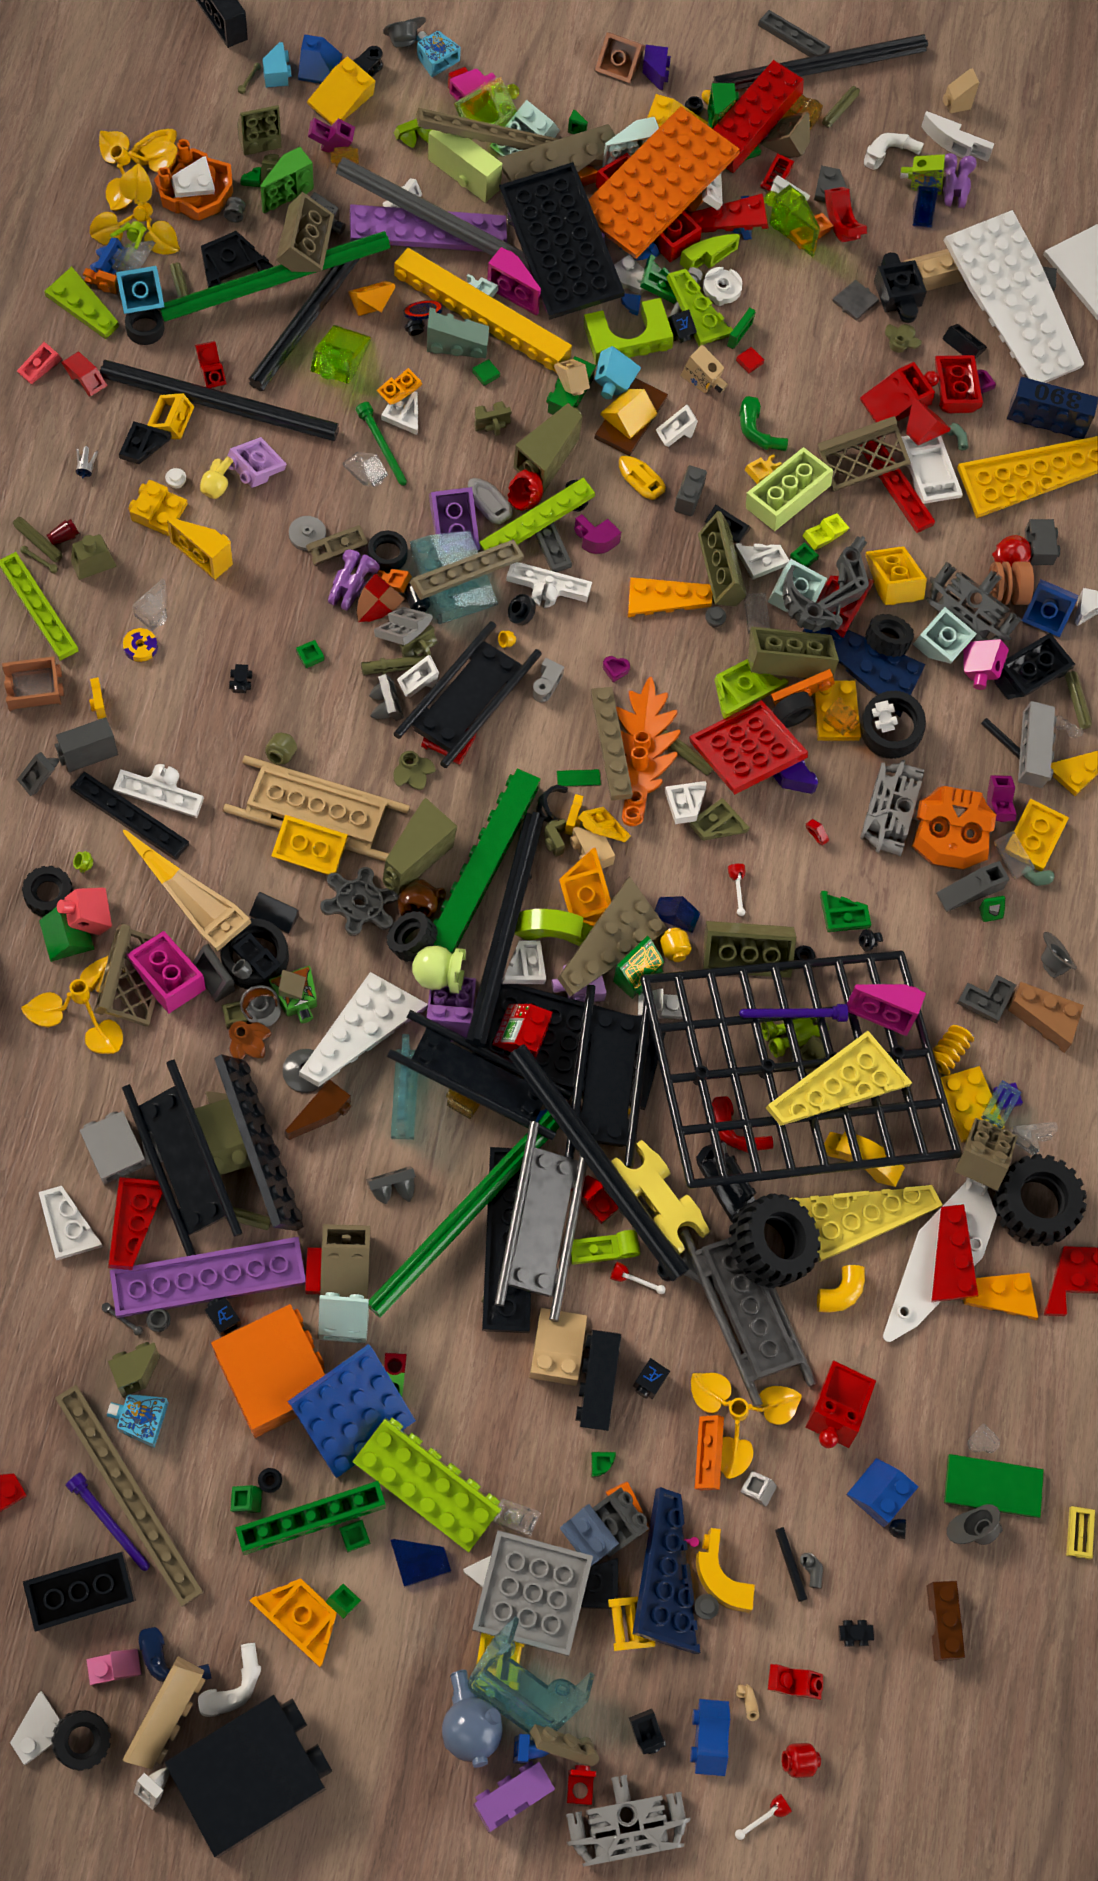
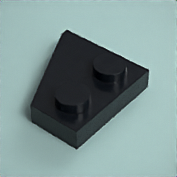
(142, 442)

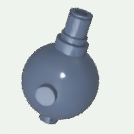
(472, 1725)

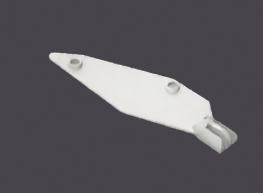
(917, 1282)

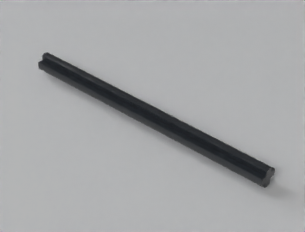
(834, 60)
(299, 325)
(220, 400)
(504, 931)
(599, 1163)

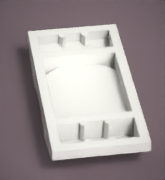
(932, 471)

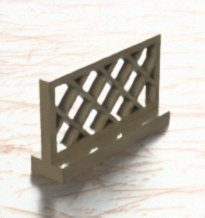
(858, 437)
(112, 975)

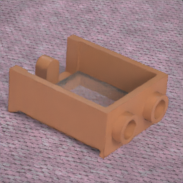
(32, 683)

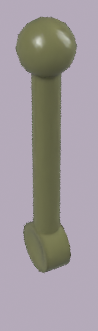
(241, 89)
(52, 567)

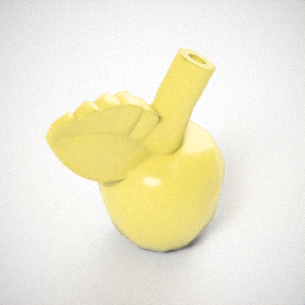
(213, 482)

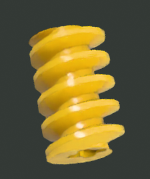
(951, 1047)

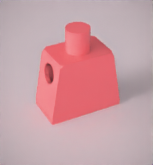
(87, 910)

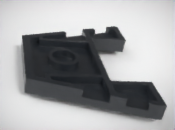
(229, 257)

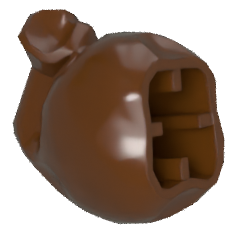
(420, 897)

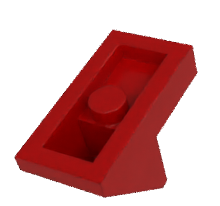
(597, 1200)

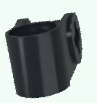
(370, 60)

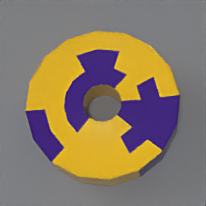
(136, 637)

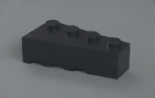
(599, 1381)

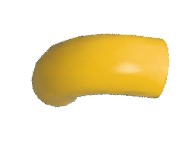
(846, 1293)

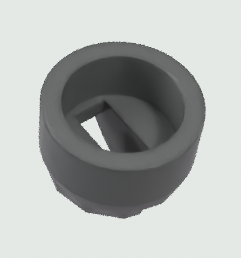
(242, 969)

